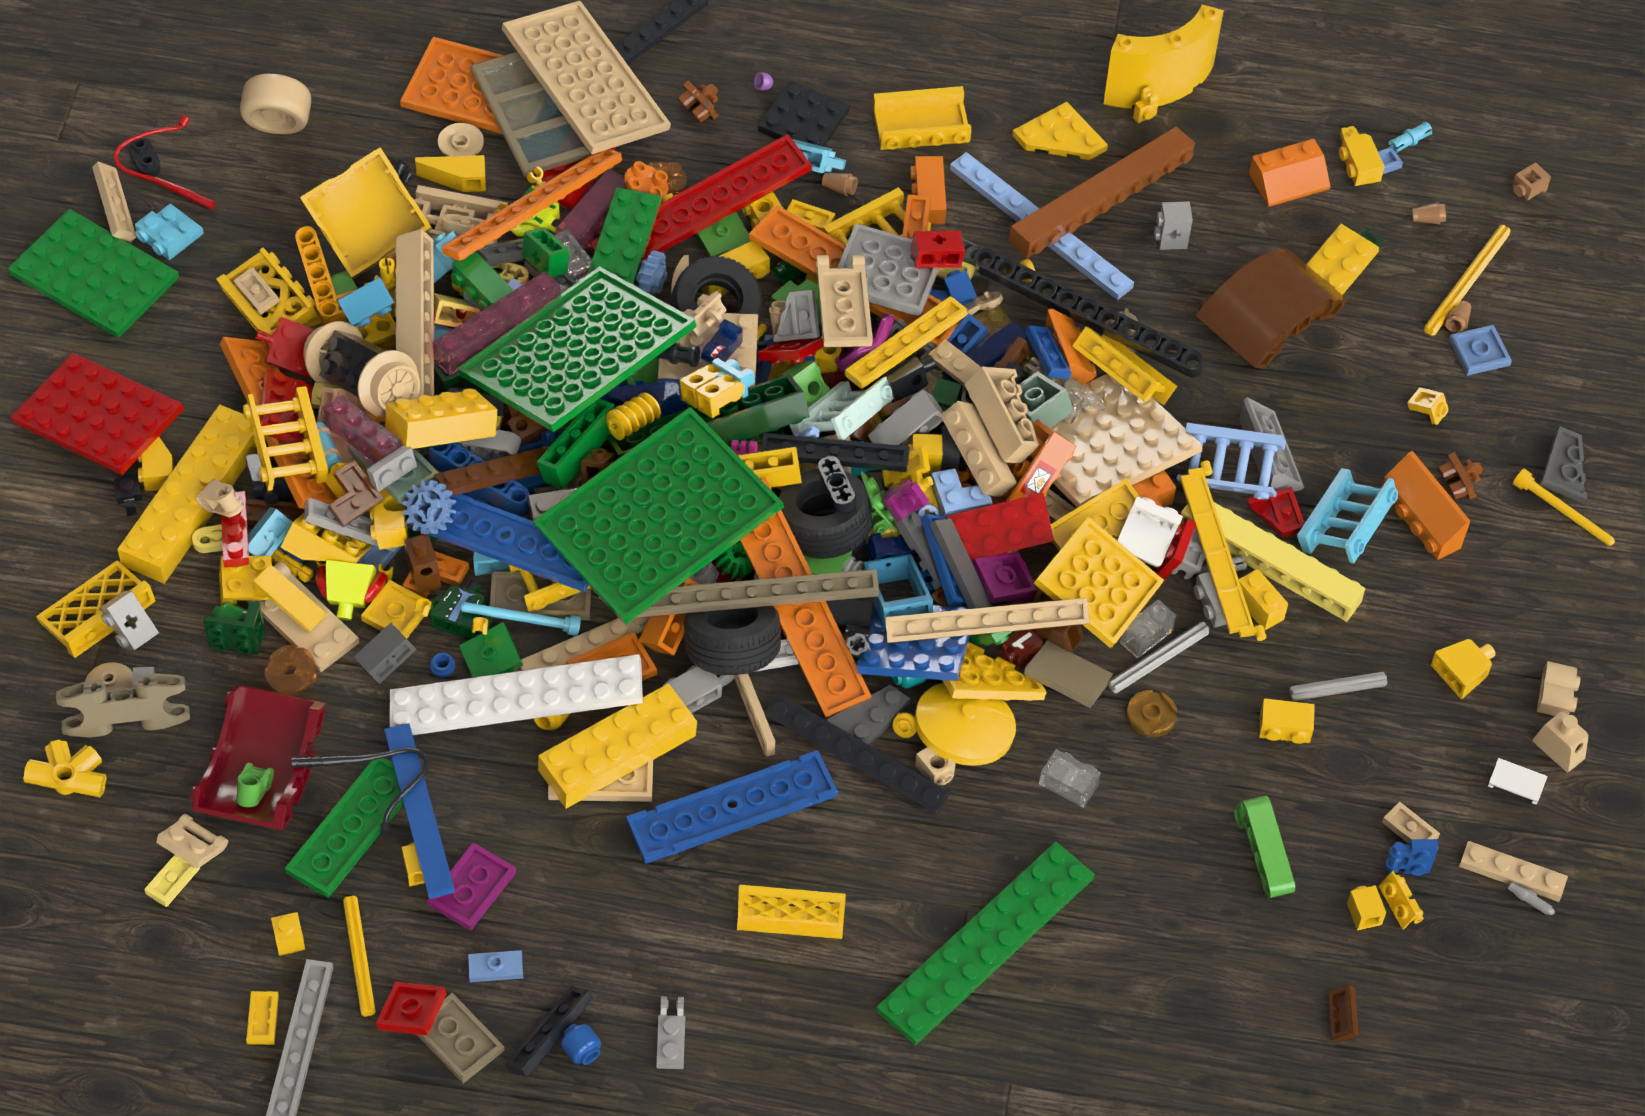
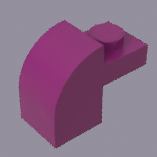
(904, 499)

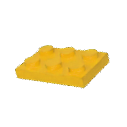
(1343, 258)

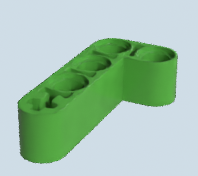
(1266, 844)

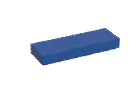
(1048, 352)

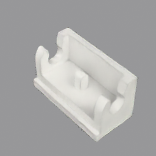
(1518, 780)

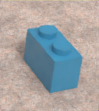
(366, 303)

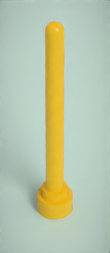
(1525, 481)

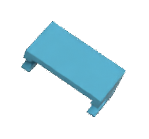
(268, 533)

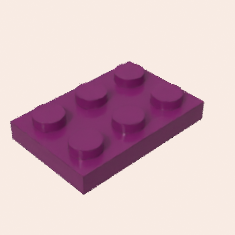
(477, 883)

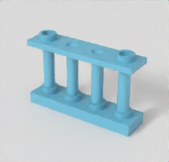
(1334, 501)

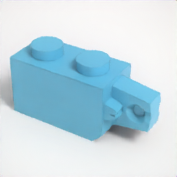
(820, 157)

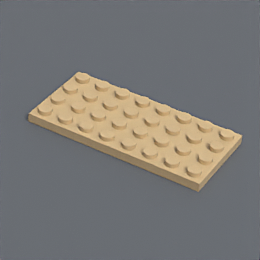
(586, 77)

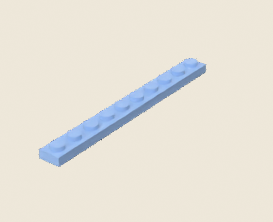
(1019, 207)

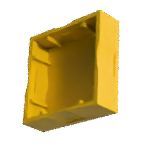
(364, 212)

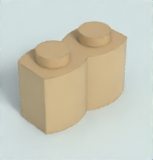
(1558, 689)

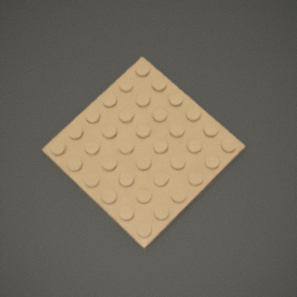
(1121, 442)

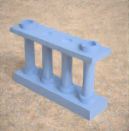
(1246, 441)

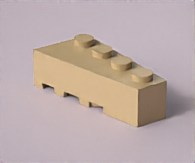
(1003, 412)

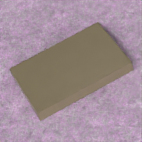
(1068, 674)
(461, 1040)

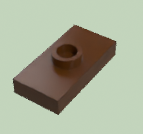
(1343, 1013)

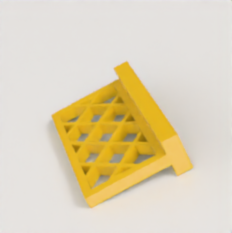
(94, 629)
(794, 920)

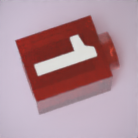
(1021, 647)

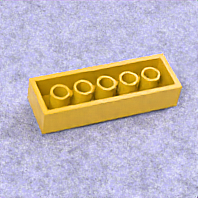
(617, 745)

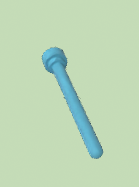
(568, 624)

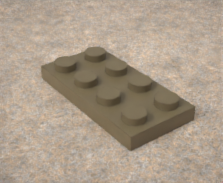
(509, 592)

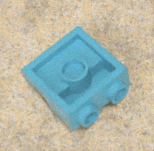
(168, 231)

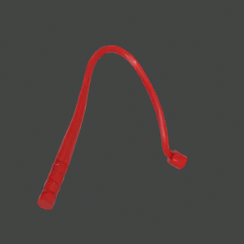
(191, 195)

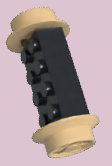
(343, 358)

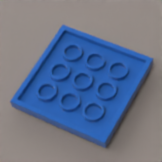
(914, 659)

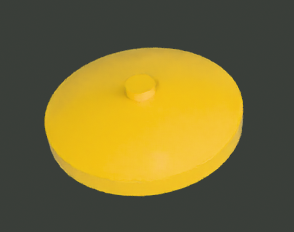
(964, 728)

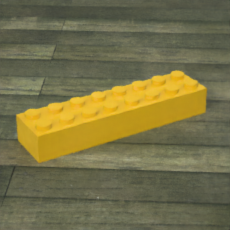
(173, 515)

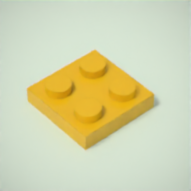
(394, 606)

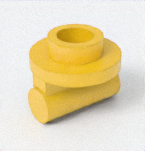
(904, 725)

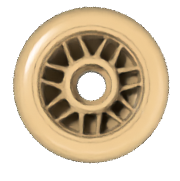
(275, 104)

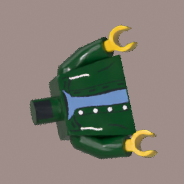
(446, 611)

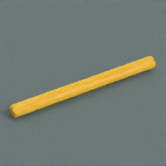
(1467, 280)

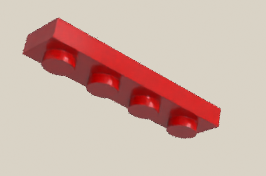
(235, 536)

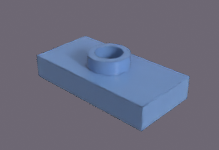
(495, 966)

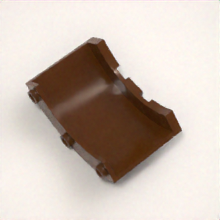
(1268, 304)

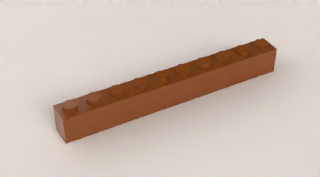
(1101, 192)

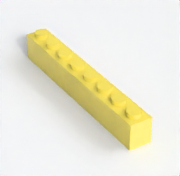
(1288, 565)

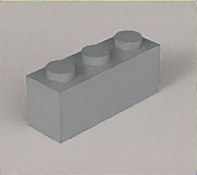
(917, 416)

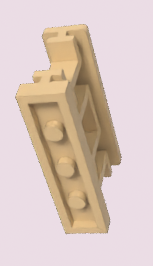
(452, 203)

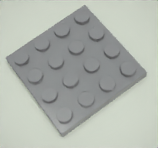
(890, 270)

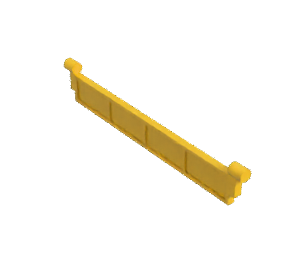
(1218, 553)

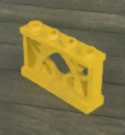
(285, 285)

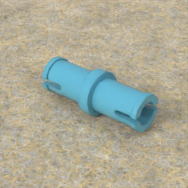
(1410, 137)

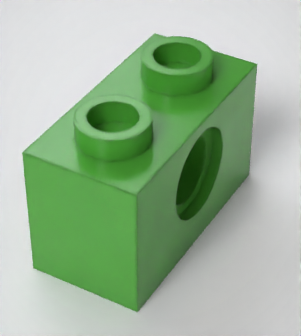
(807, 374)

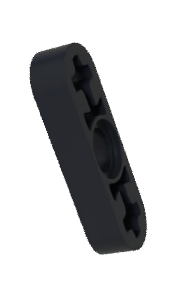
(835, 492)

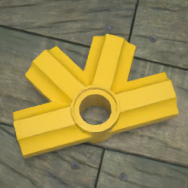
(63, 765)

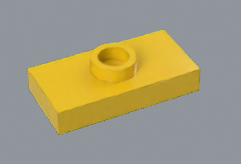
(262, 1017)

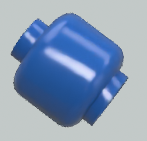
(581, 1044)

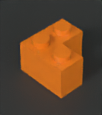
(1157, 488)

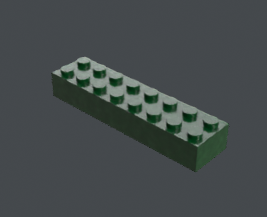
(762, 411)

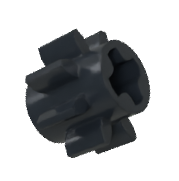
(402, 170)

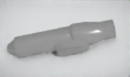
(1531, 898)

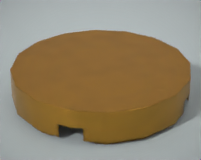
(1151, 713)

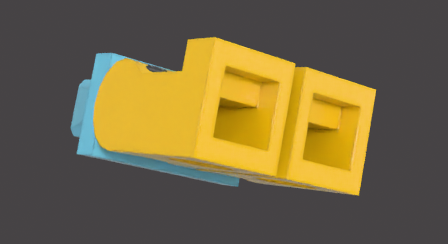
(716, 386)

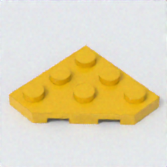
(1061, 133)

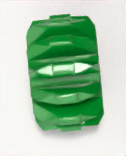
(734, 562)

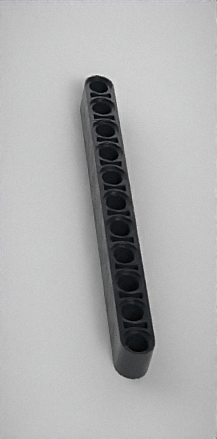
(1095, 320)

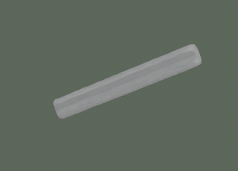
(1338, 686)

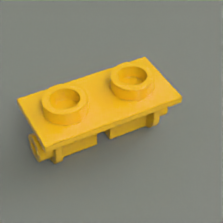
(1397, 895)

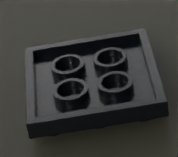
(803, 115)

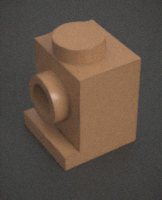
(1526, 183)

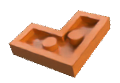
(450, 570)

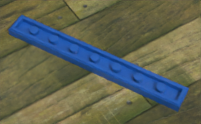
(420, 814)

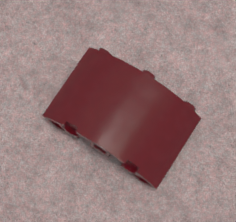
(267, 732)

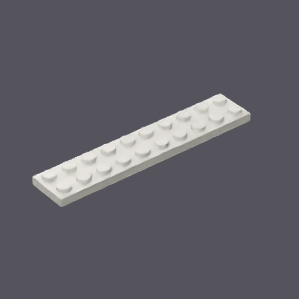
(518, 695)

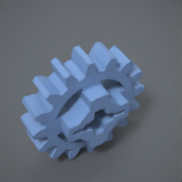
(652, 273)
(439, 509)

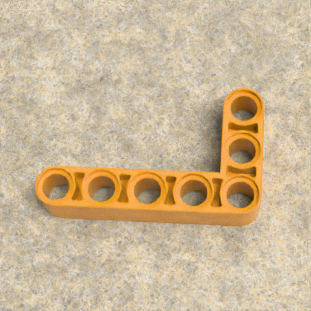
(319, 277)

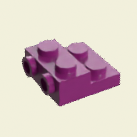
(1006, 578)

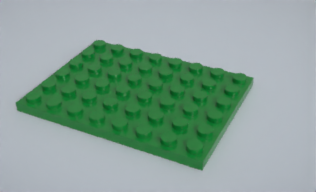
(576, 348)
(658, 515)

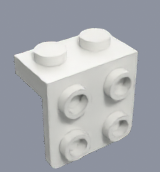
(1149, 530)

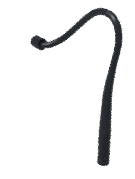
(385, 826)

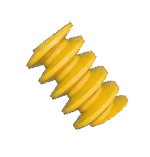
(632, 415)

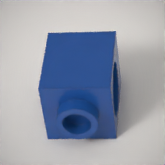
(960, 287)

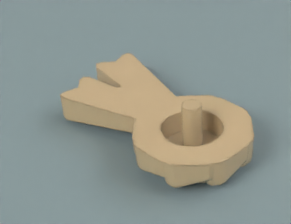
(985, 302)

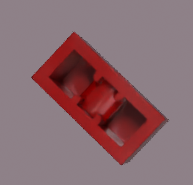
(937, 249)

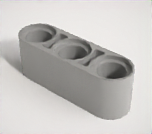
(494, 447)

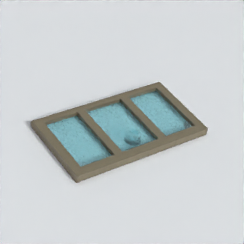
(527, 115)

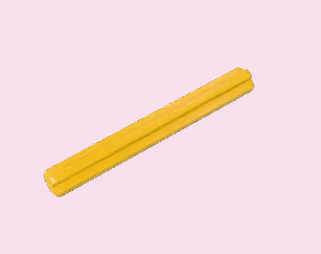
(359, 956)

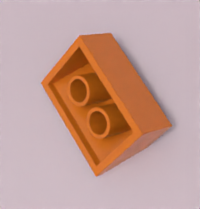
(1290, 172)
(1065, 335)

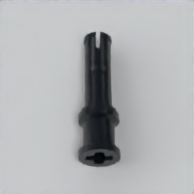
(681, 354)

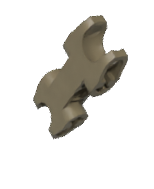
(106, 707)

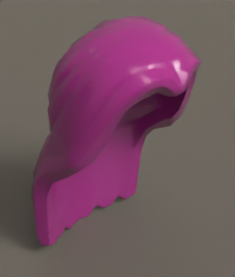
(879, 336)

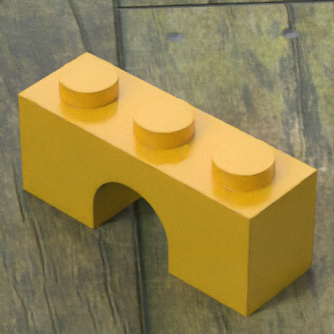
(389, 522)

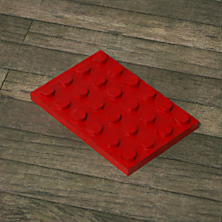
(97, 413)

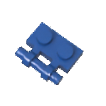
(1412, 858)

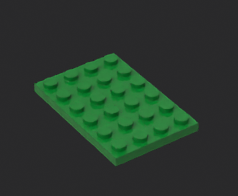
(93, 273)

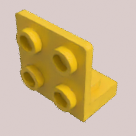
(237, 581)

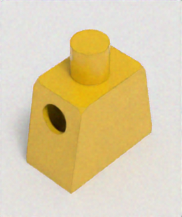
(1463, 665)

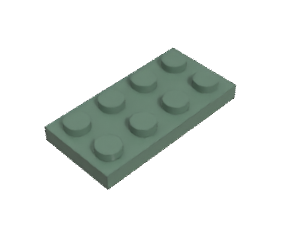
(398, 489)

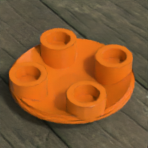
(646, 179)

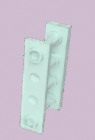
(846, 409)

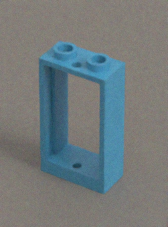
(900, 569)

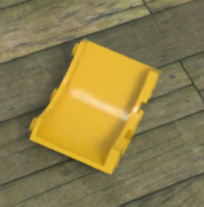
(1165, 62)

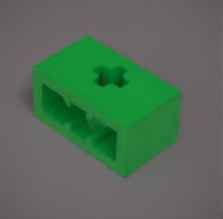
(545, 252)

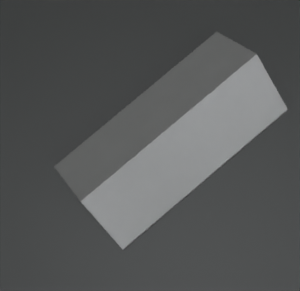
(1262, 419)

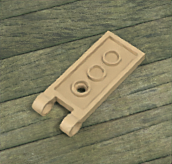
(846, 313)
(325, 642)

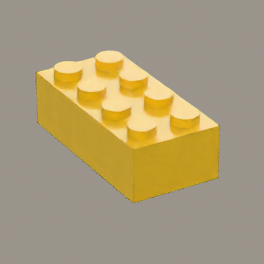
(441, 418)

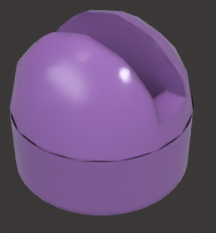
(763, 81)

